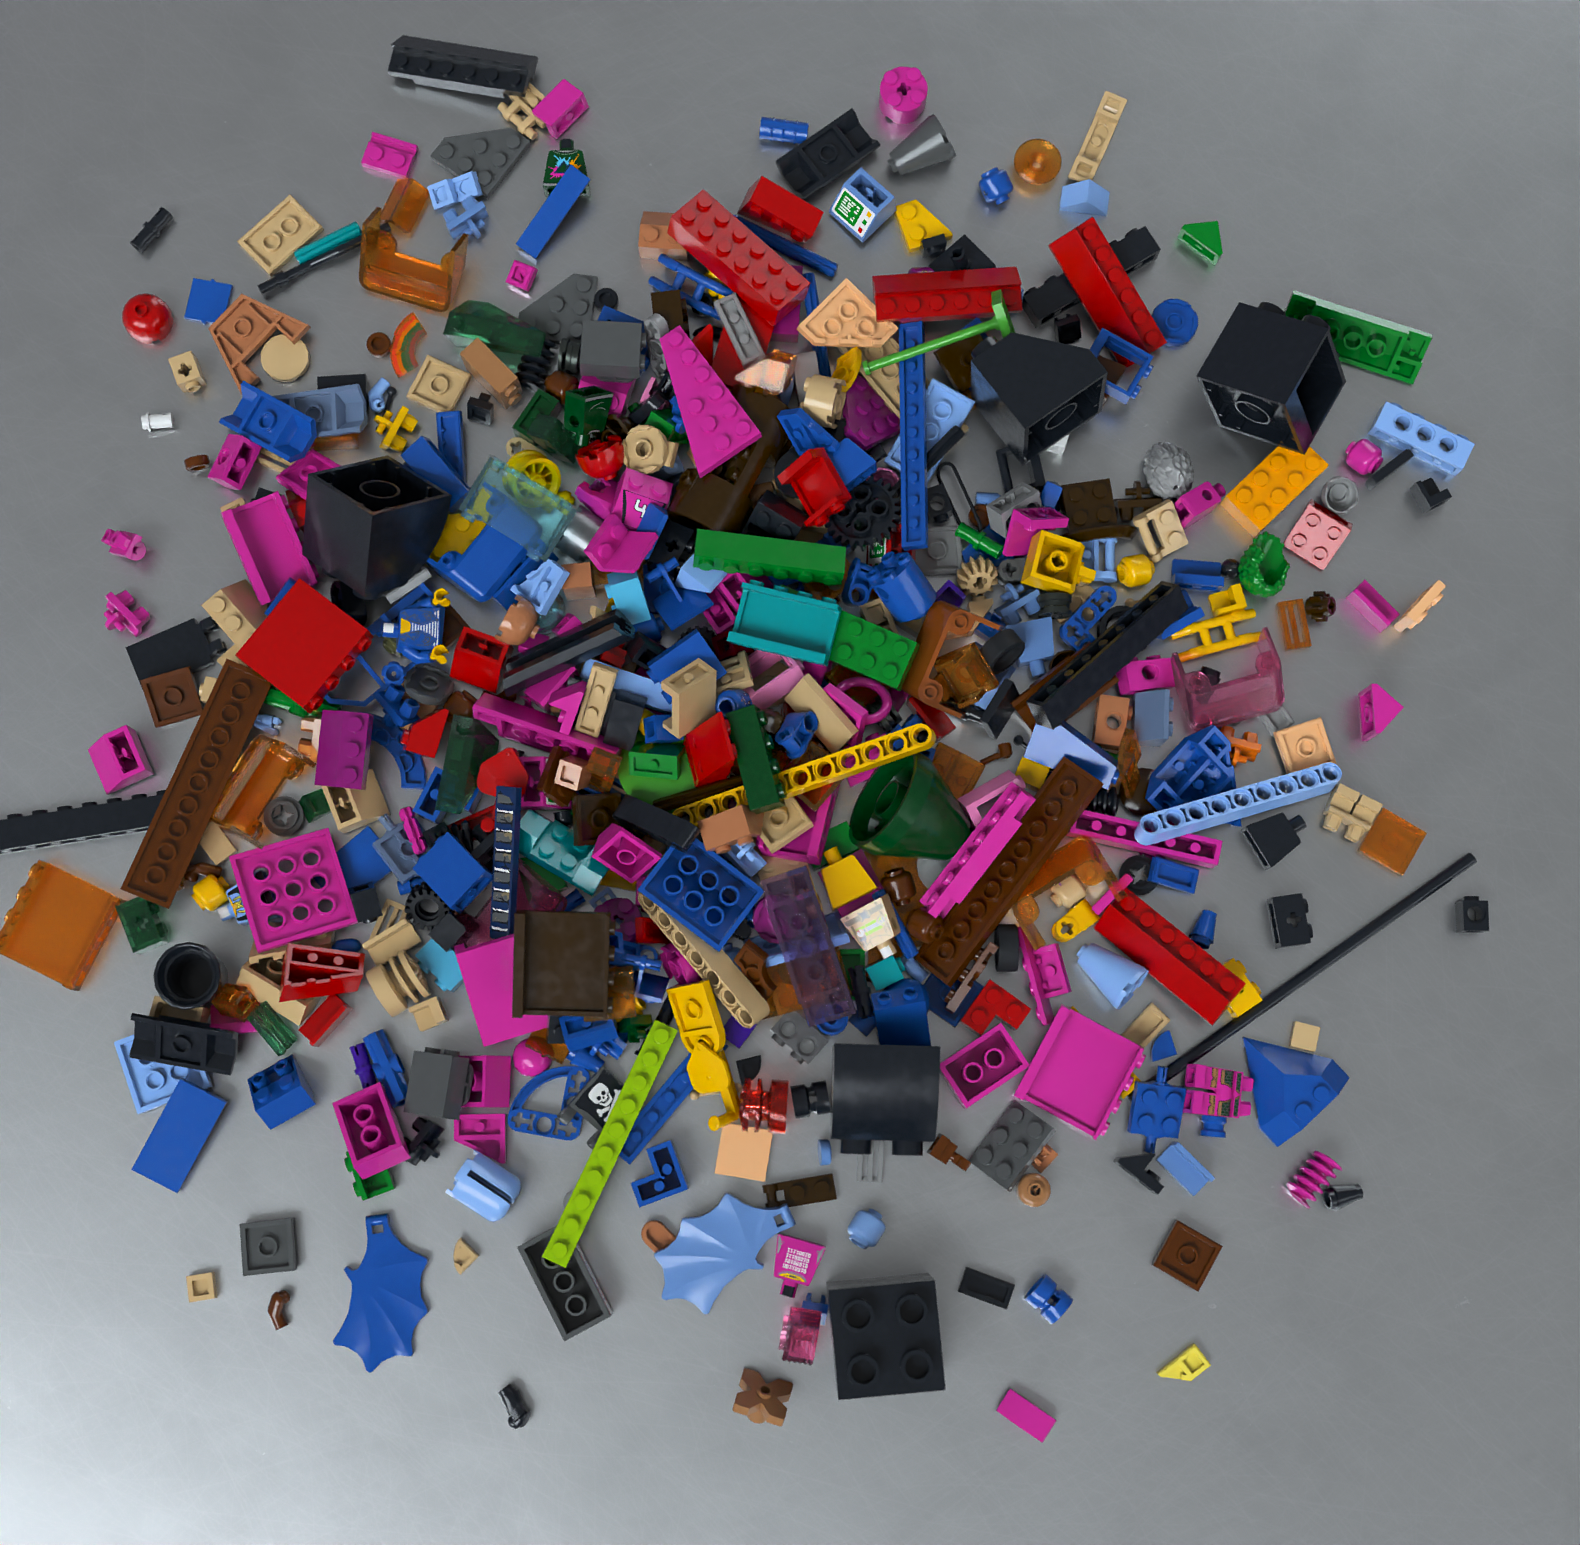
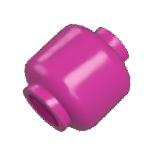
(1364, 456)

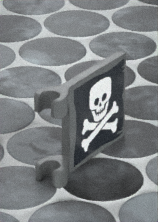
(594, 1102)

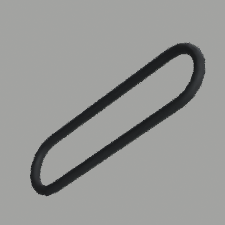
(964, 491)

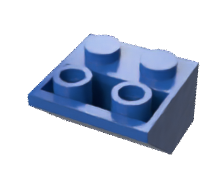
(280, 1092)

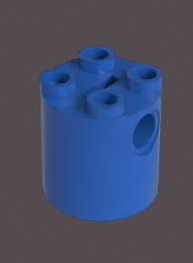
(902, 586)

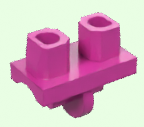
(124, 544)
(121, 617)

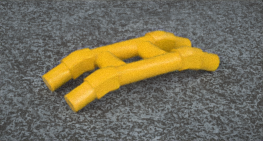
(1208, 646)

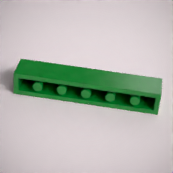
(769, 557)

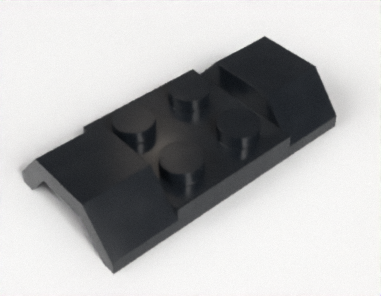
(826, 155)
(184, 1043)

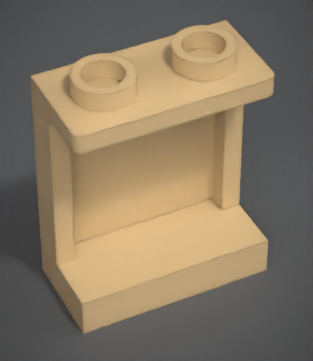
(692, 697)

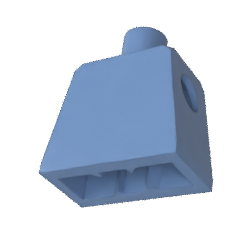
(1038, 644)

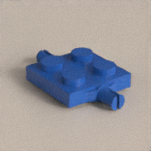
(1156, 1109)

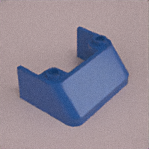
(483, 564)

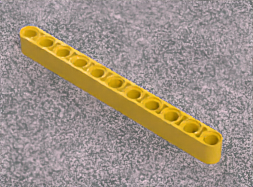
(813, 769)

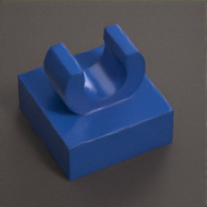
(808, 1304)

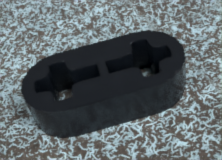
(644, 409)

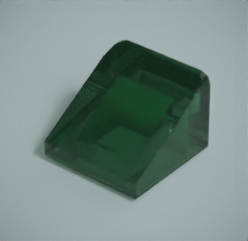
(314, 805)

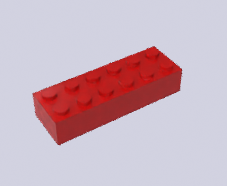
(738, 257)

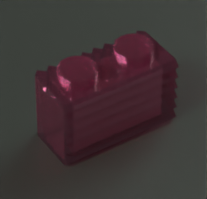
(801, 1335)

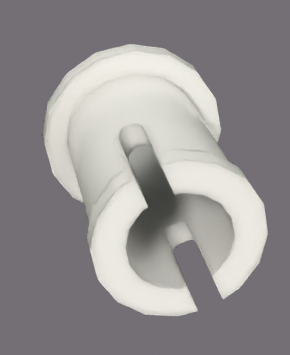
(157, 421)

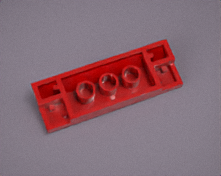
(1105, 288)
(944, 294)
(1170, 956)

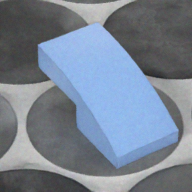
(455, 190)

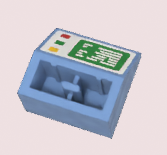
(862, 205)

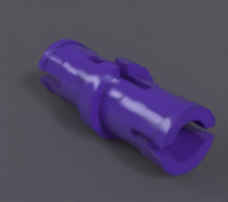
(363, 1065)

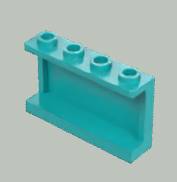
(786, 623)

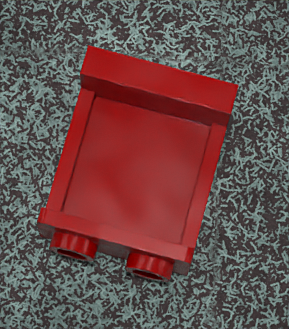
(816, 486)

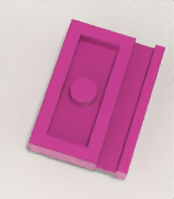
(389, 155)

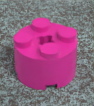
(903, 94)

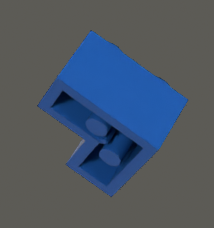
(427, 801)
(668, 1176)

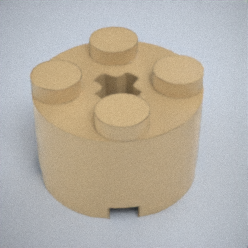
(824, 399)

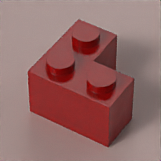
(991, 1003)

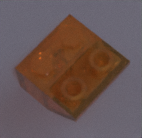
(771, 372)

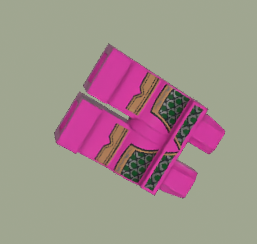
(1225, 1091)

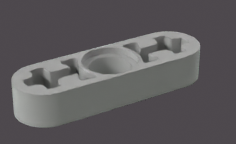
(656, 328)

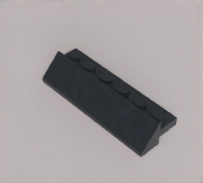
(462, 67)

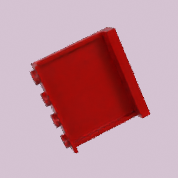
(305, 646)

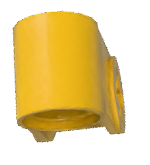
(1077, 920)

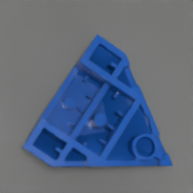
(1193, 771)
(1290, 1087)

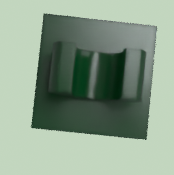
(635, 1027)

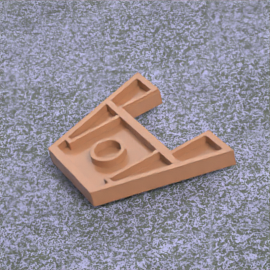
(245, 329)

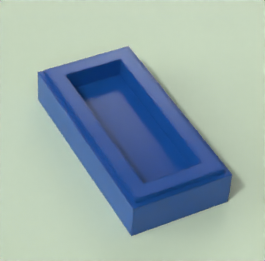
(1173, 875)

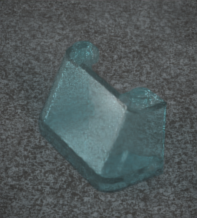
(518, 508)

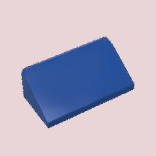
(653, 521)

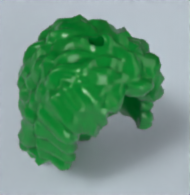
(1263, 566)

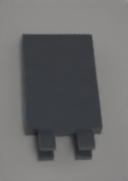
(176, 649)

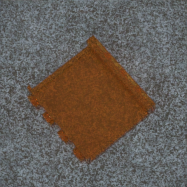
(58, 924)

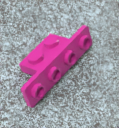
(1046, 975)

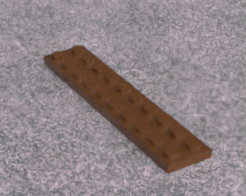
(197, 784)
(1042, 829)

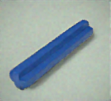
(903, 939)

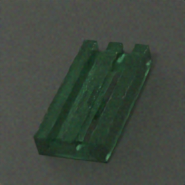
(274, 1025)

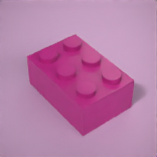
(983, 1065)
(371, 1131)

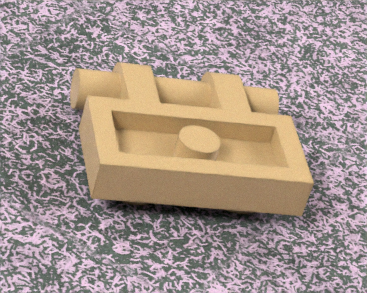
(526, 104)

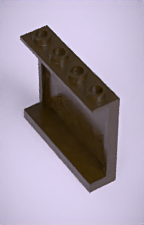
(562, 963)

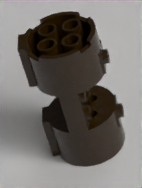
(721, 497)

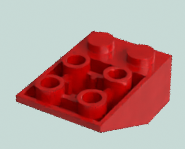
(710, 750)

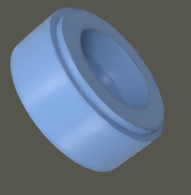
(824, 1152)

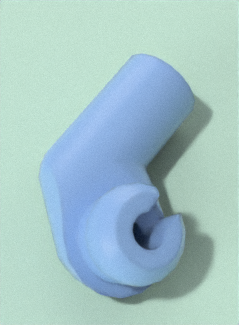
(375, 395)

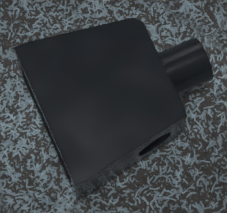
(1274, 837)

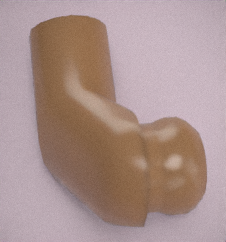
(759, 490)

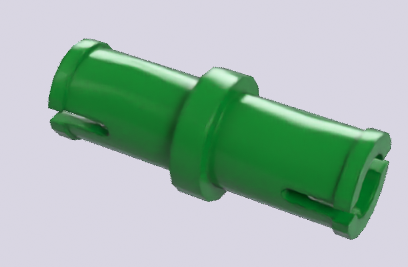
(979, 540)

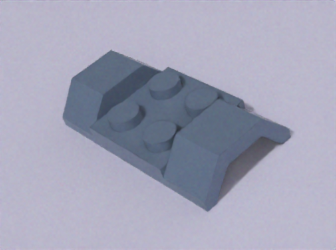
(334, 409)

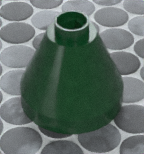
(908, 812)

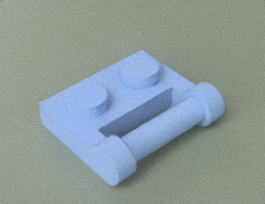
(1091, 559)

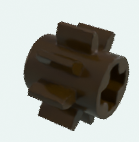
(1320, 606)

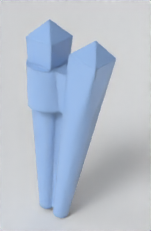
(266, 722)

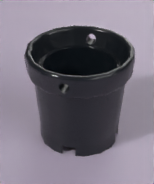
(189, 976)

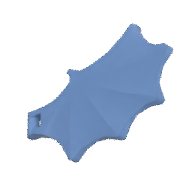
(717, 1249)

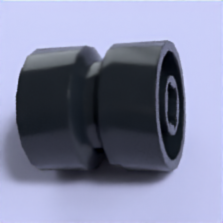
(801, 1100)

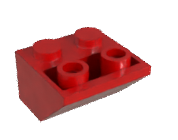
(480, 660)

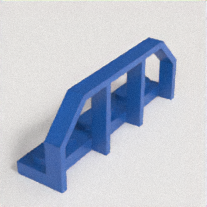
(418, 594)

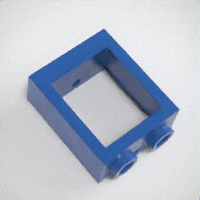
(1128, 351)

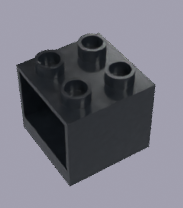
(1272, 376)
(885, 1336)

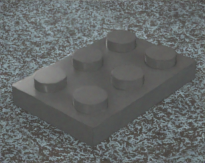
(1012, 1145)

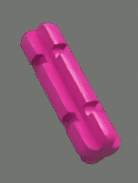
(413, 830)

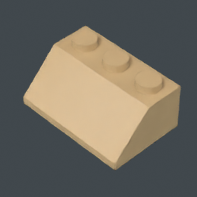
(236, 611)
(264, 983)

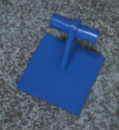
(677, 604)
(647, 986)

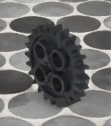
(863, 515)

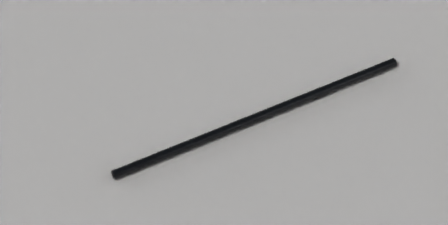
(1318, 967)

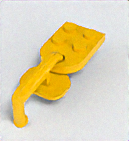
(705, 1039)

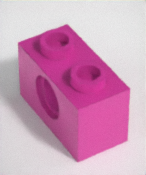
(234, 462)
(1158, 673)

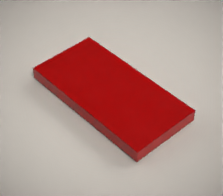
(726, 361)

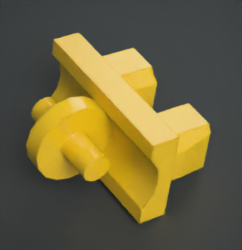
(401, 420)

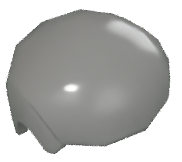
(1339, 495)

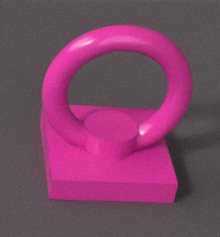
(855, 712)

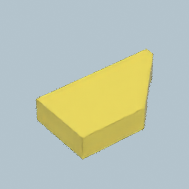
(1186, 1365)

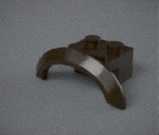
(1092, 512)

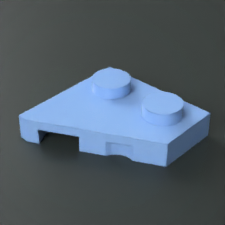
(542, 585)

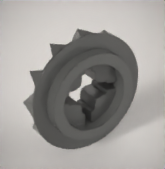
(275, 809)

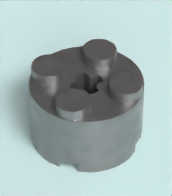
(579, 534)

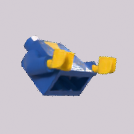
(419, 630)

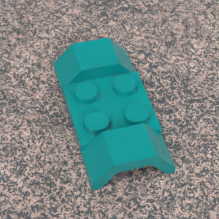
(553, 848)

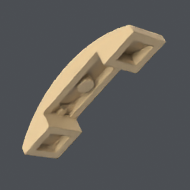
(1098, 137)

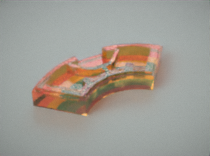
(404, 344)

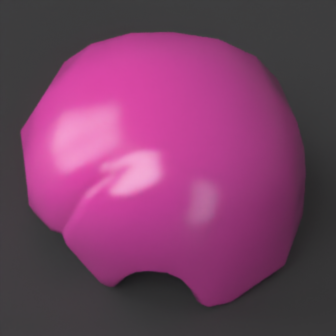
(529, 1061)

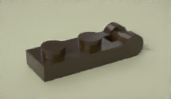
(801, 1191)

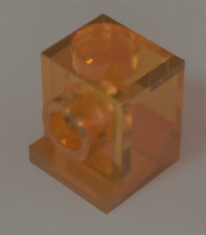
(235, 1001)

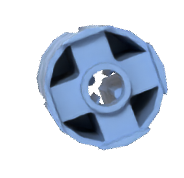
(481, 1184)

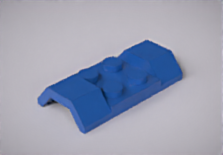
(272, 424)

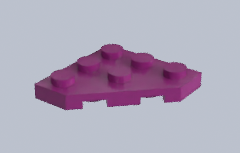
(867, 416)

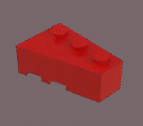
(780, 210)

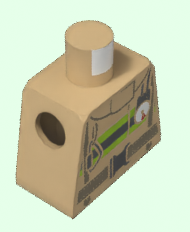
(874, 925)

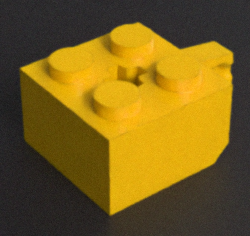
(1055, 564)

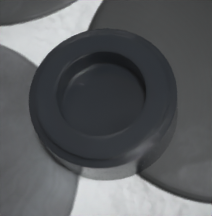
(606, 297)

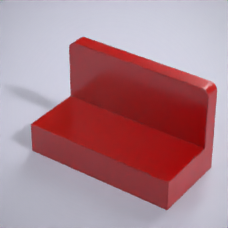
(932, 717)
(325, 1020)

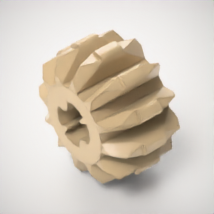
(977, 576)

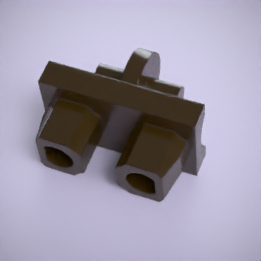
(1126, 505)

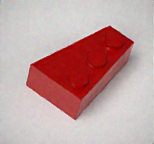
(319, 972)

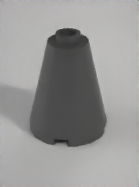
(922, 148)

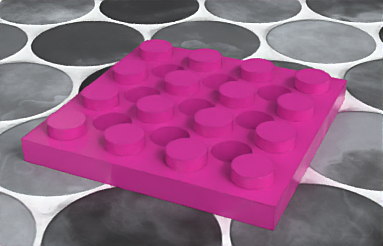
(292, 929)

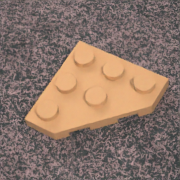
(846, 321)

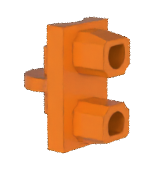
(1244, 748)

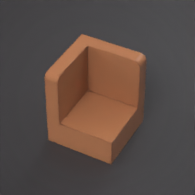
(573, 773)

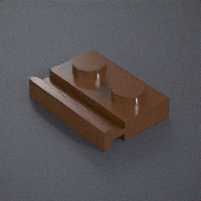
(557, 793)

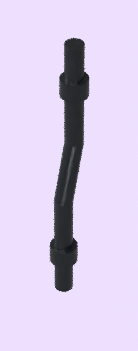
(281, 278)

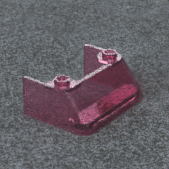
(1233, 699)

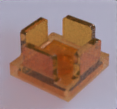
(964, 675)

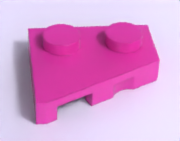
(483, 1133)

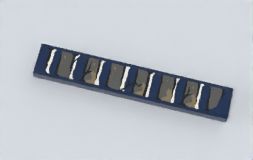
(505, 860)

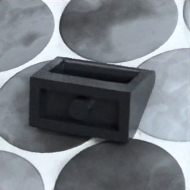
(1034, 468)

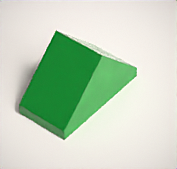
(1203, 239)

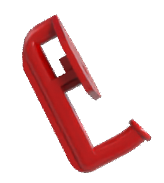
(501, 770)

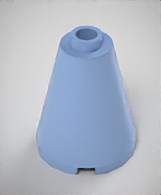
(1111, 973)

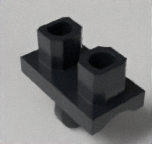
(425, 1141)

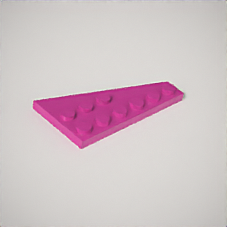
(710, 413)

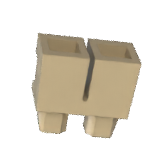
(1350, 809)

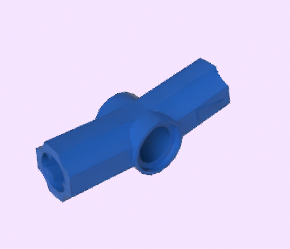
(387, 1067)

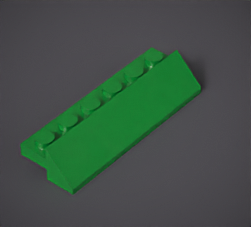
(1365, 338)

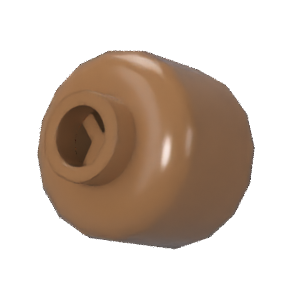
(1024, 1186)

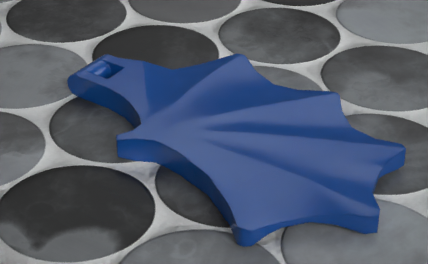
(384, 1298)

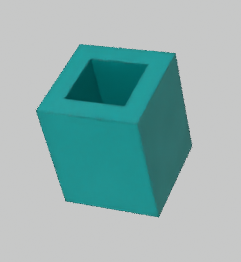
(885, 971)

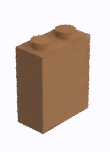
(492, 373)

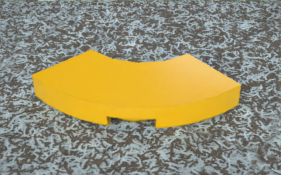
(848, 367)

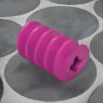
(1312, 1178)

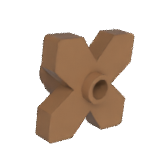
(761, 1400)

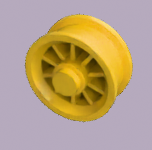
(537, 468)

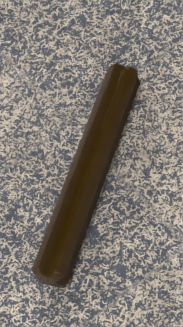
(696, 794)

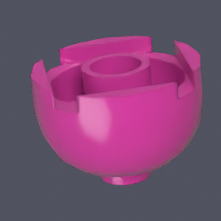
(677, 966)

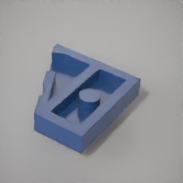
(805, 431)

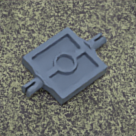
(397, 850)

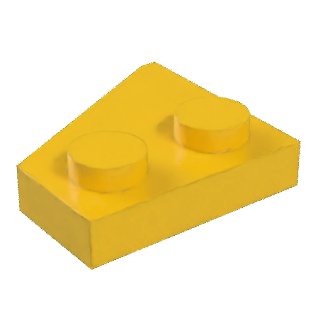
(918, 224)

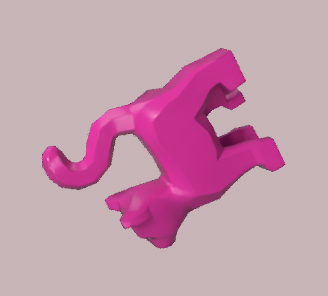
(598, 496)

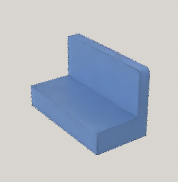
(1184, 1168)

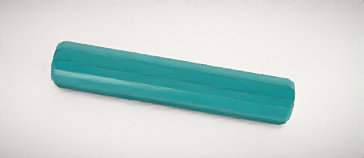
(327, 242)

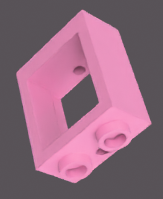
(780, 685)
(985, 792)

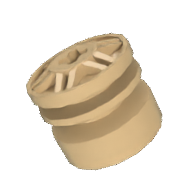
(401, 981)

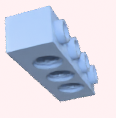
(1429, 451)

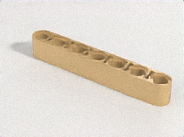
(724, 976)

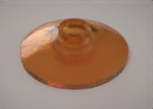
(1039, 152)

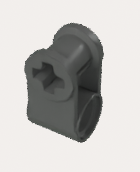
(1012, 566)

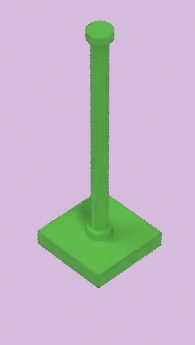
(1000, 321)

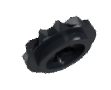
(1137, 863)

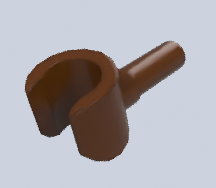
(1005, 751)

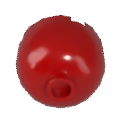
(147, 318)
(602, 458)

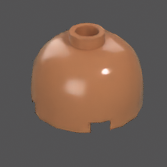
(519, 623)

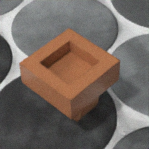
(1044, 1158)

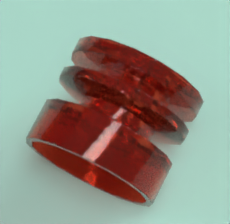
(764, 1106)

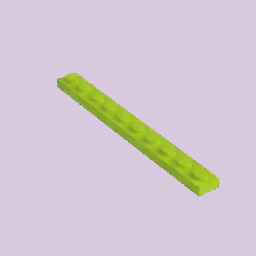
(609, 1144)

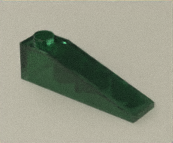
(494, 328)
(466, 750)

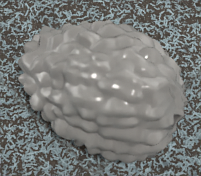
(1166, 467)

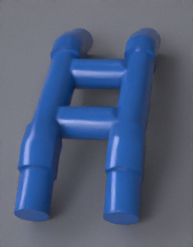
(703, 282)

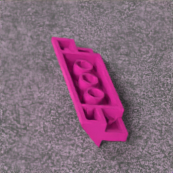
(535, 727)
(978, 851)

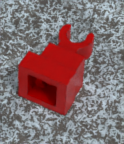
(613, 657)

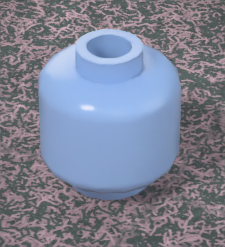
(866, 1228)

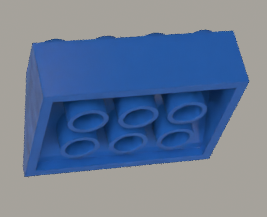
(701, 892)

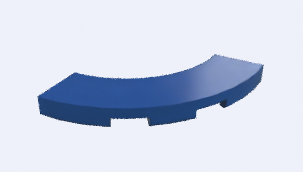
(410, 764)

